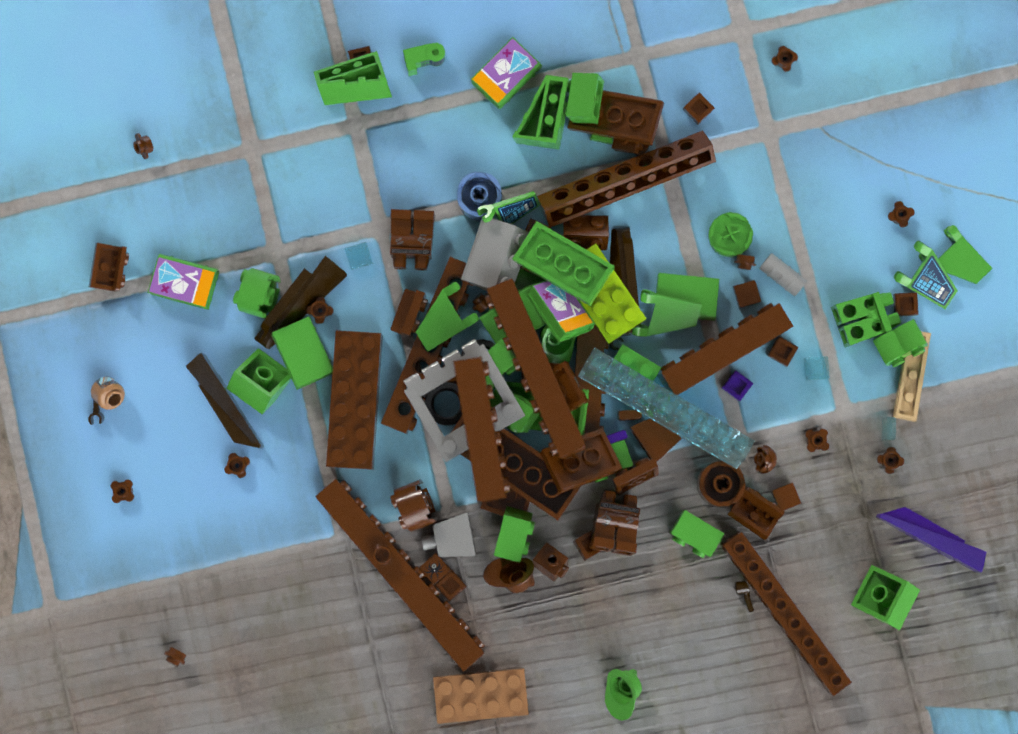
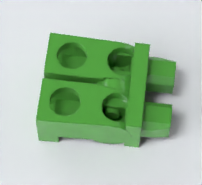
(872, 315)

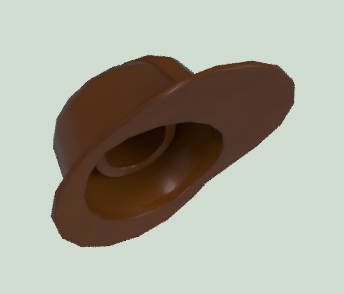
(510, 574)

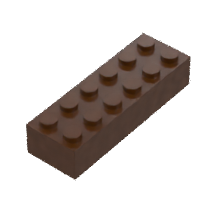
(727, 349)
(354, 400)
(480, 429)
(529, 474)

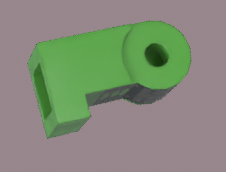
(422, 56)

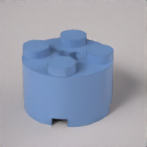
(477, 183)

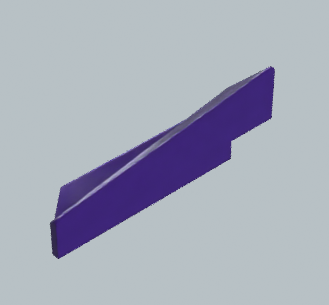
(935, 537)

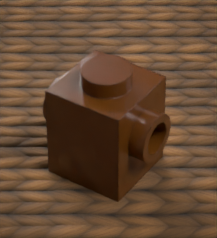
(551, 562)

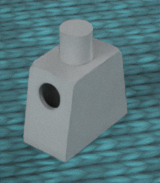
(451, 537)

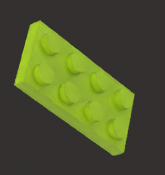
(614, 307)

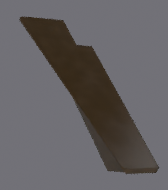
(623, 260)
(298, 297)
(223, 402)

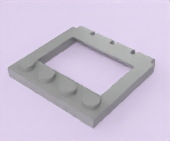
(456, 441)

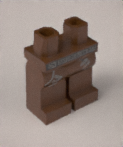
(408, 245)
(615, 525)

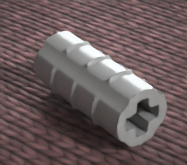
(783, 274)

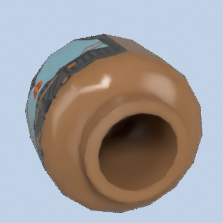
(107, 393)

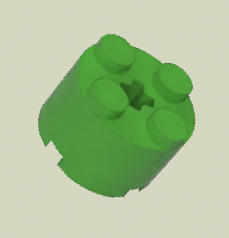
(257, 292)

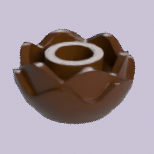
(765, 459)

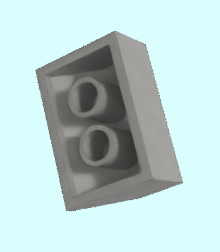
(492, 254)

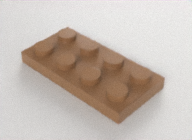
(480, 695)

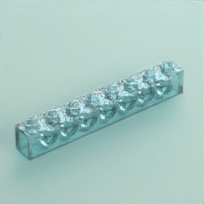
(666, 408)

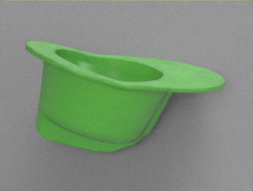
(556, 351)
(621, 692)

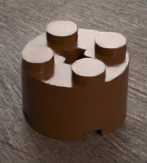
(725, 496)
(414, 506)

